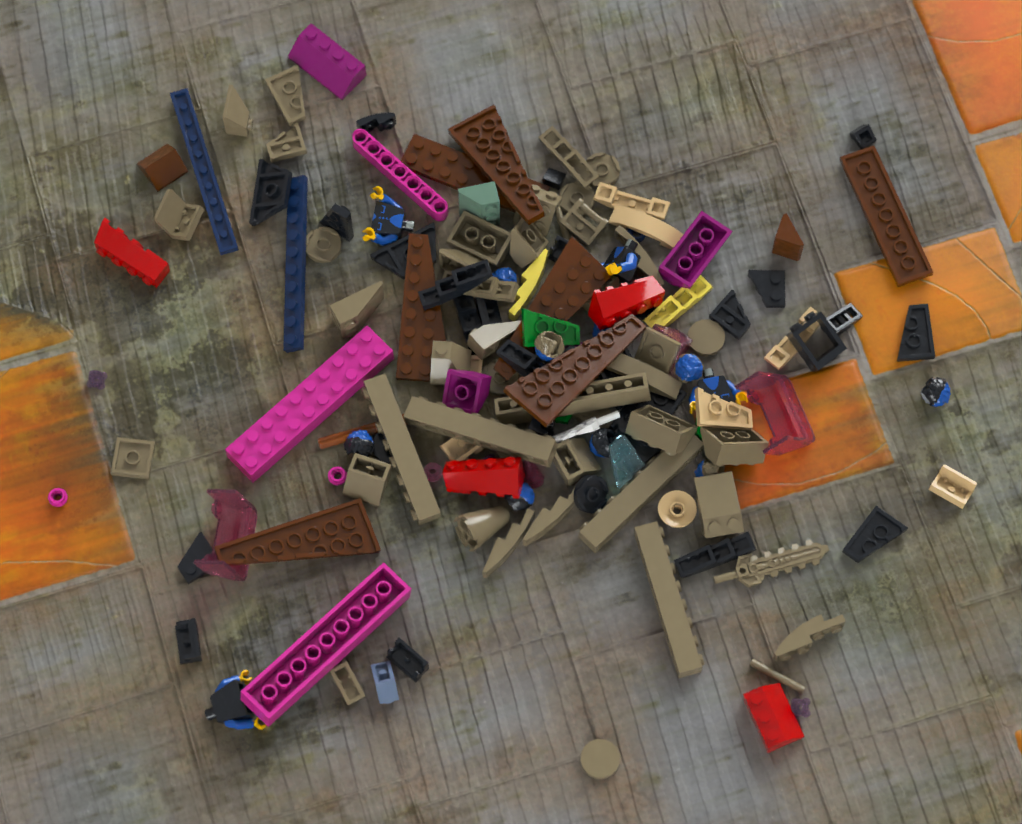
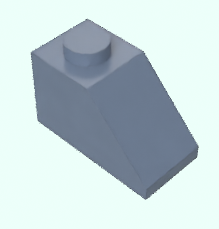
(384, 682)

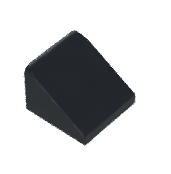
(863, 136)
(553, 178)

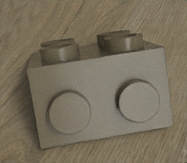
(549, 202)
(177, 217)

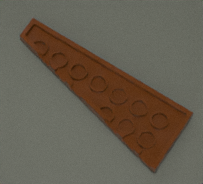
(494, 154)
(563, 292)
(418, 326)
(557, 384)
(325, 534)

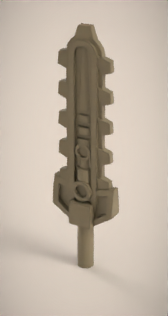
(752, 570)

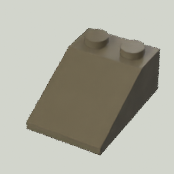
(355, 310)
(718, 505)

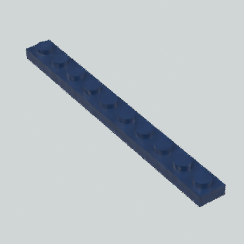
(204, 172)
(295, 265)

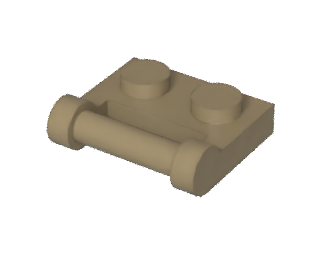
(580, 226)

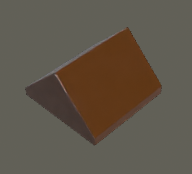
(162, 167)
(787, 241)

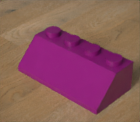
(327, 61)
(694, 251)

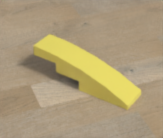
(530, 281)
(679, 303)

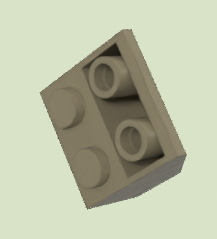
(575, 460)
(367, 479)

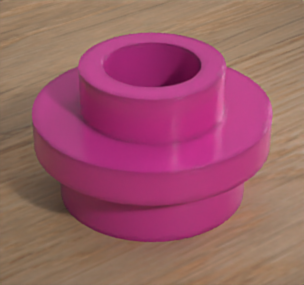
(337, 470)
(57, 492)

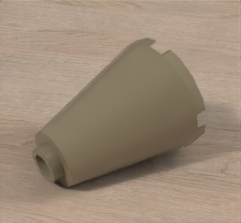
(479, 526)

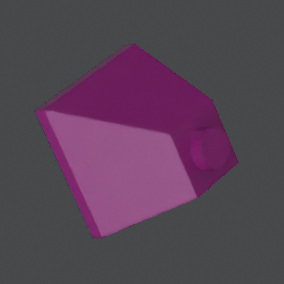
(466, 390)

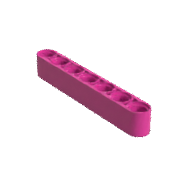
(403, 182)

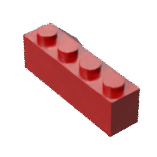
(130, 254)
(618, 303)
(485, 476)

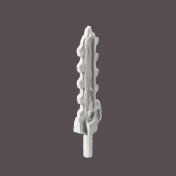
(585, 427)

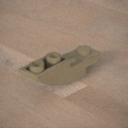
(800, 639)

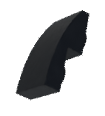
(382, 121)

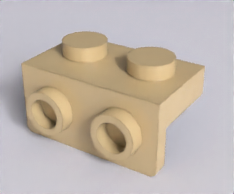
(459, 450)
(953, 486)

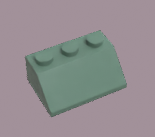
(480, 201)

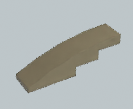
(568, 157)
(645, 266)
(492, 289)
(658, 381)
(548, 519)
(505, 547)
(346, 682)

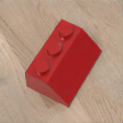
(773, 716)

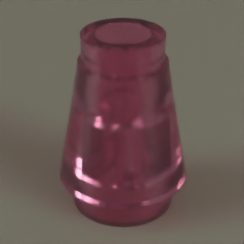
(533, 474)

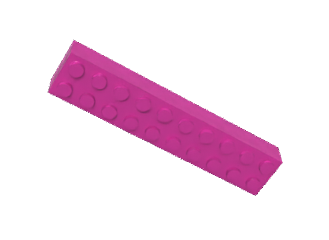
(309, 404)
(325, 644)

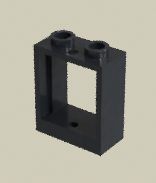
(802, 349)

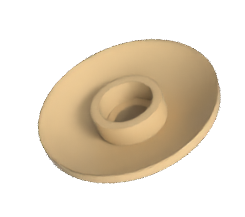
(677, 500)

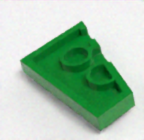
(537, 323)

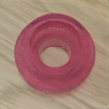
(433, 477)

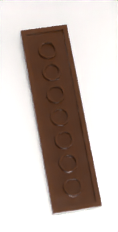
(448, 166)
(886, 216)

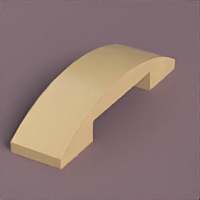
(611, 197)
(646, 225)
(785, 351)

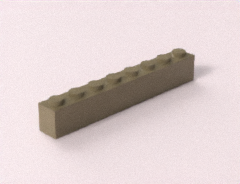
(596, 396)
(481, 431)
(401, 448)
(636, 495)
(668, 600)

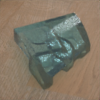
(624, 460)

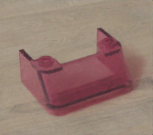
(781, 410)
(235, 520)

